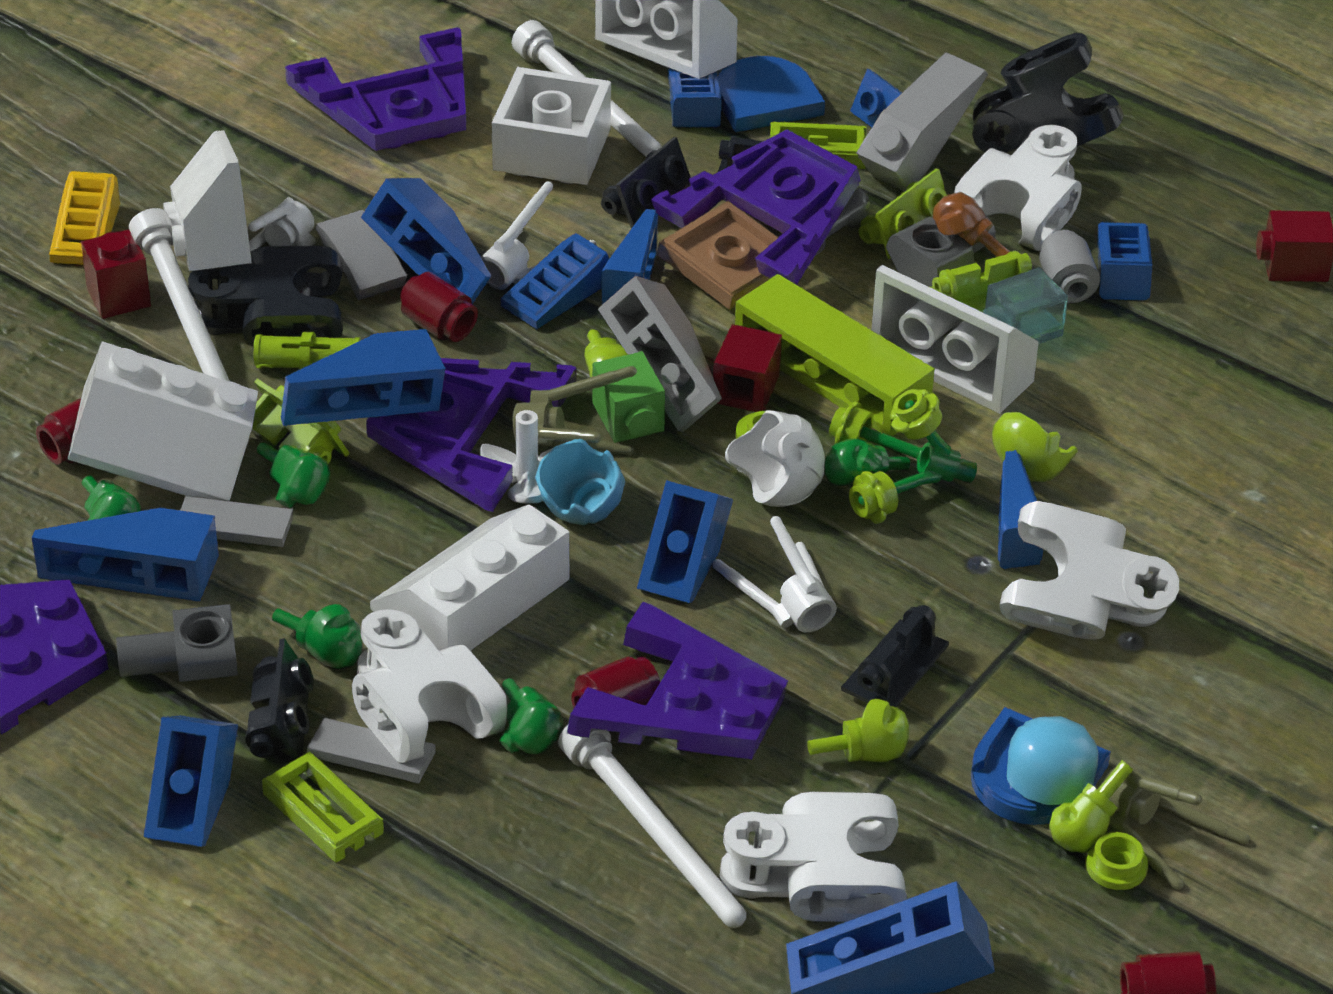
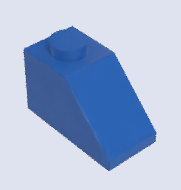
(684, 541)
(189, 778)

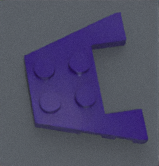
(395, 105)
(781, 184)
(444, 438)
(44, 646)
(705, 701)

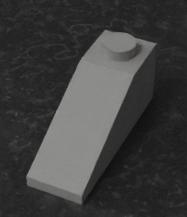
(920, 122)
(652, 322)

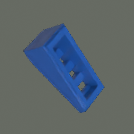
(694, 100)
(633, 256)
(571, 258)
(1124, 261)
(1014, 495)

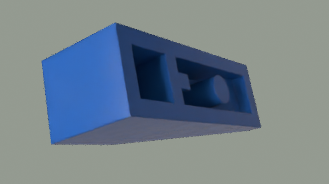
(426, 234)
(367, 379)
(134, 552)
(900, 949)

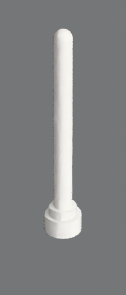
(537, 45)
(154, 235)
(596, 755)

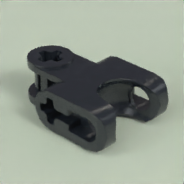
(1038, 98)
(272, 293)

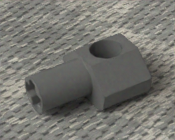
(924, 251)
(197, 648)

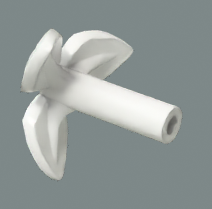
(524, 462)

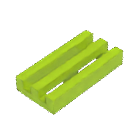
(837, 139)
(336, 832)

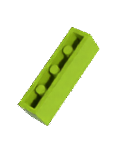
(833, 350)

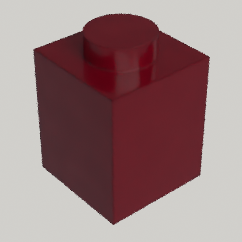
(1297, 246)
(116, 273)
(747, 367)

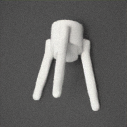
(284, 226)
(509, 256)
(803, 594)

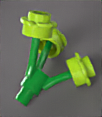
(916, 416)

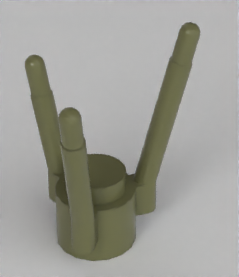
(551, 419)
(1138, 802)

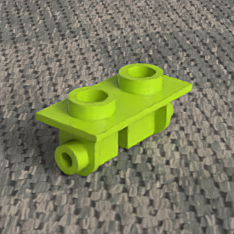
(904, 211)
(970, 285)
(315, 438)

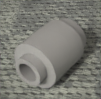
(1070, 264)

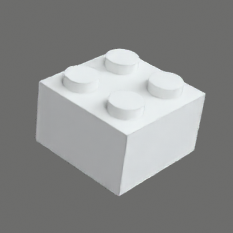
(551, 125)

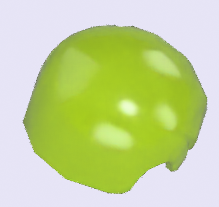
(1037, 448)

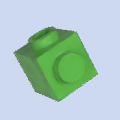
(633, 404)

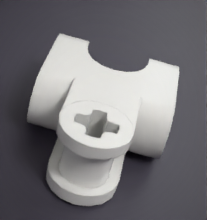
(1029, 184)
(1094, 576)
(411, 683)
(814, 856)

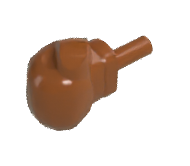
(963, 216)

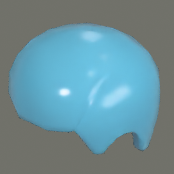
(580, 482)
(1051, 760)

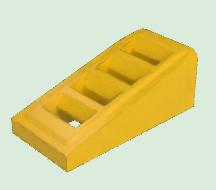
(85, 212)

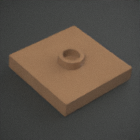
(719, 253)

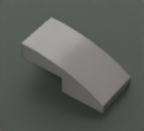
(364, 255)

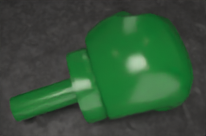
(854, 456)
(298, 472)
(107, 499)
(326, 634)
(532, 720)

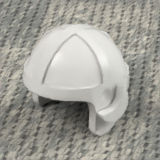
(779, 458)

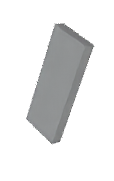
(244, 521)
(362, 750)

